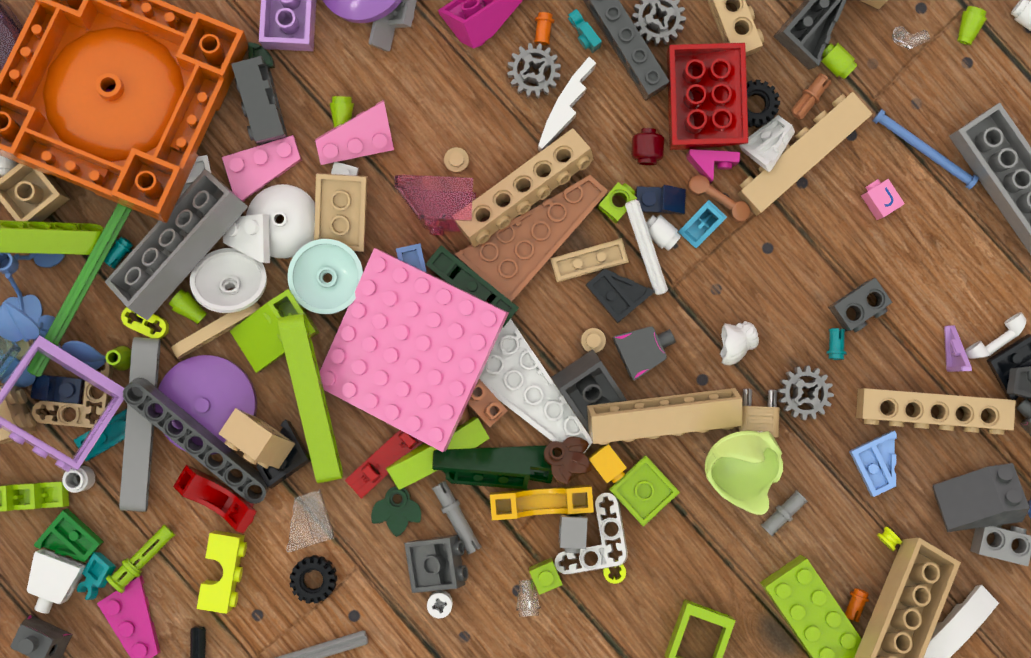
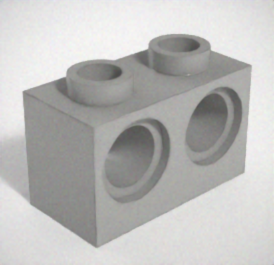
(573, 532)
(1002, 542)

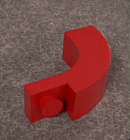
(216, 496)

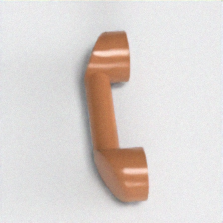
(700, 184)

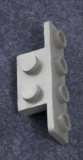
(383, 29)

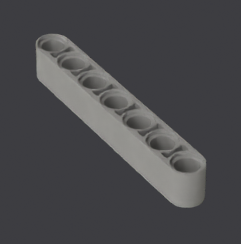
(138, 430)

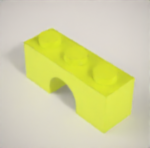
(227, 550)

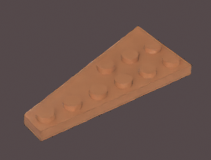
(530, 240)

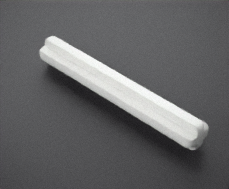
(646, 247)

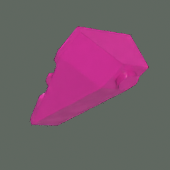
(477, 19)

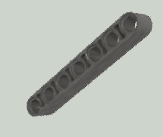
(184, 436)

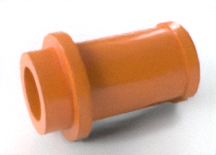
(543, 28)
(856, 604)

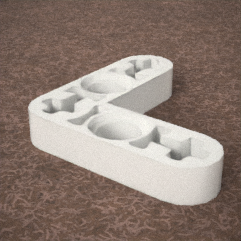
(603, 550)

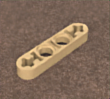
(212, 331)

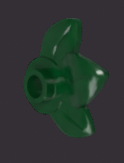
(396, 514)

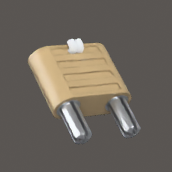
(758, 417)

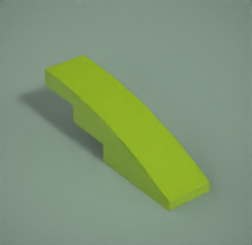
(419, 461)
(33, 496)

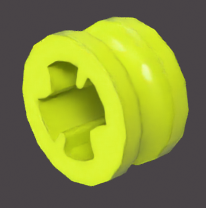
(889, 538)
(622, 572)

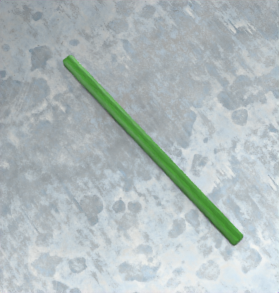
(81, 285)

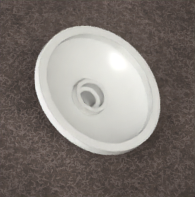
(298, 215)
(227, 270)

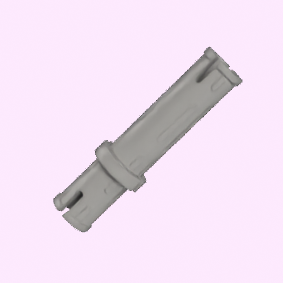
(451, 508)

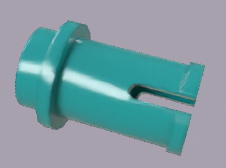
(118, 251)
(836, 344)

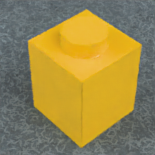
(607, 464)

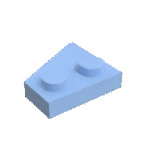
(877, 463)

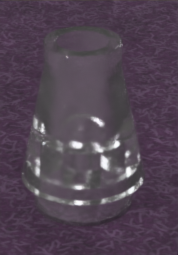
(527, 599)

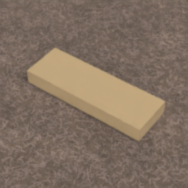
(589, 260)

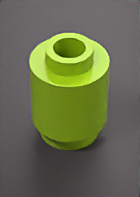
(838, 60)

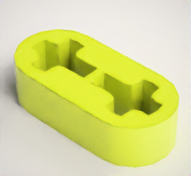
(142, 327)

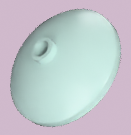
(308, 272)

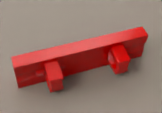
(365, 478)

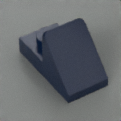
(661, 199)
(58, 389)

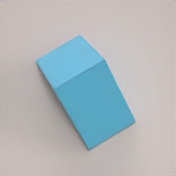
(702, 224)

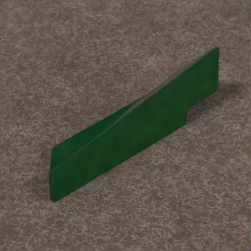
(494, 466)

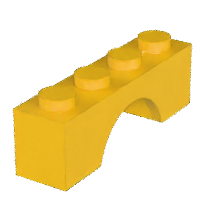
(541, 501)

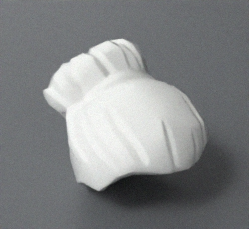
(737, 341)

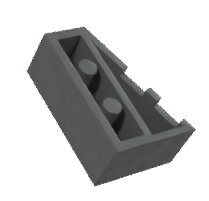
(810, 30)
(259, 100)

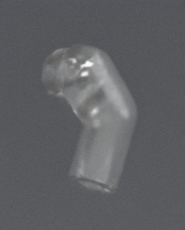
(908, 40)

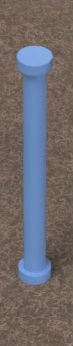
(924, 148)

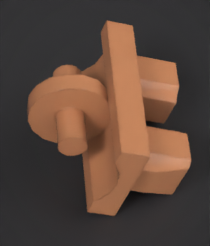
(486, 405)

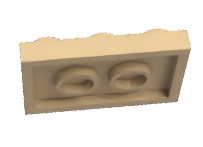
(341, 209)

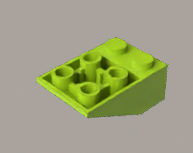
(260, 333)

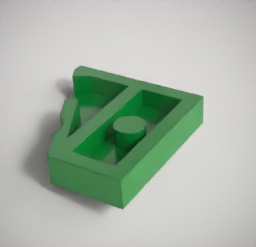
(70, 537)

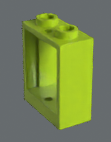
(705, 613)

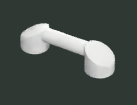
(1015, 326)

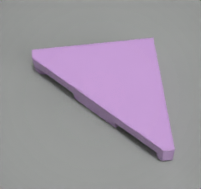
(955, 354)

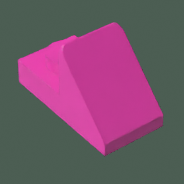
(705, 160)

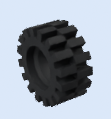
(770, 99)
(302, 590)

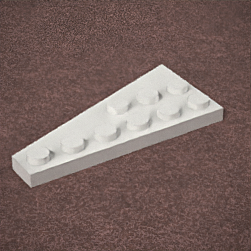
(527, 389)

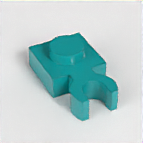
(587, 36)
(95, 572)

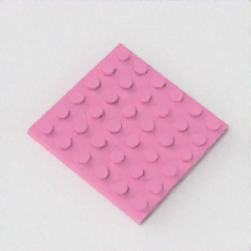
(411, 349)

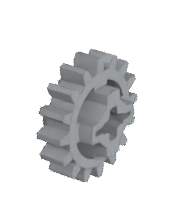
(661, 29)
(528, 61)
(797, 384)

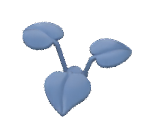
(9, 264)
(17, 326)

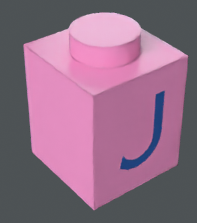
(882, 198)

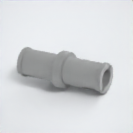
(784, 513)

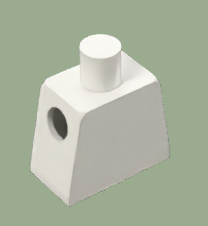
(53, 578)

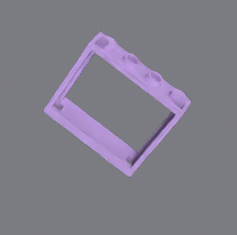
(83, 371)

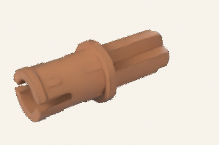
(811, 96)

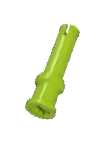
(133, 570)

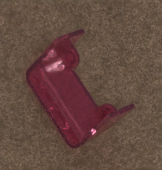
(437, 200)

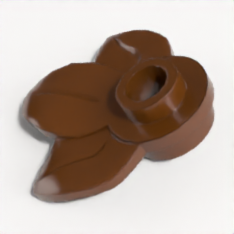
(571, 459)

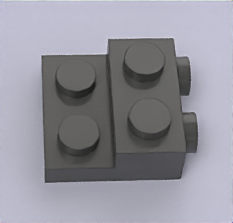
(436, 564)

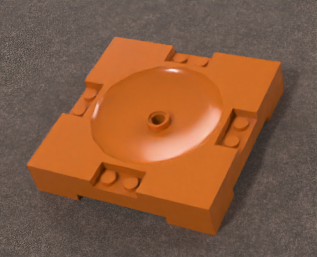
(145, 132)

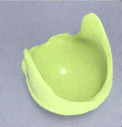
(745, 468)

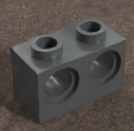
(858, 301)

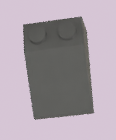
(587, 384)
(982, 498)

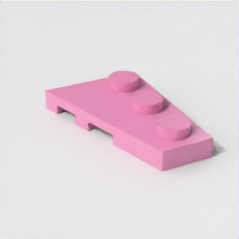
(358, 137)
(257, 166)

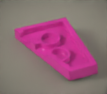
(131, 620)

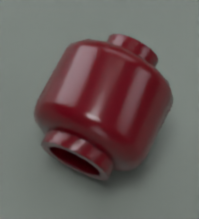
(647, 147)

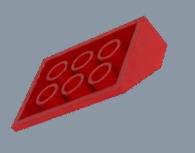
(707, 95)

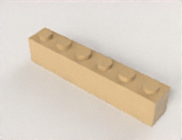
(805, 153)
(664, 416)

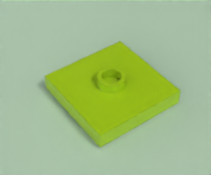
(644, 490)

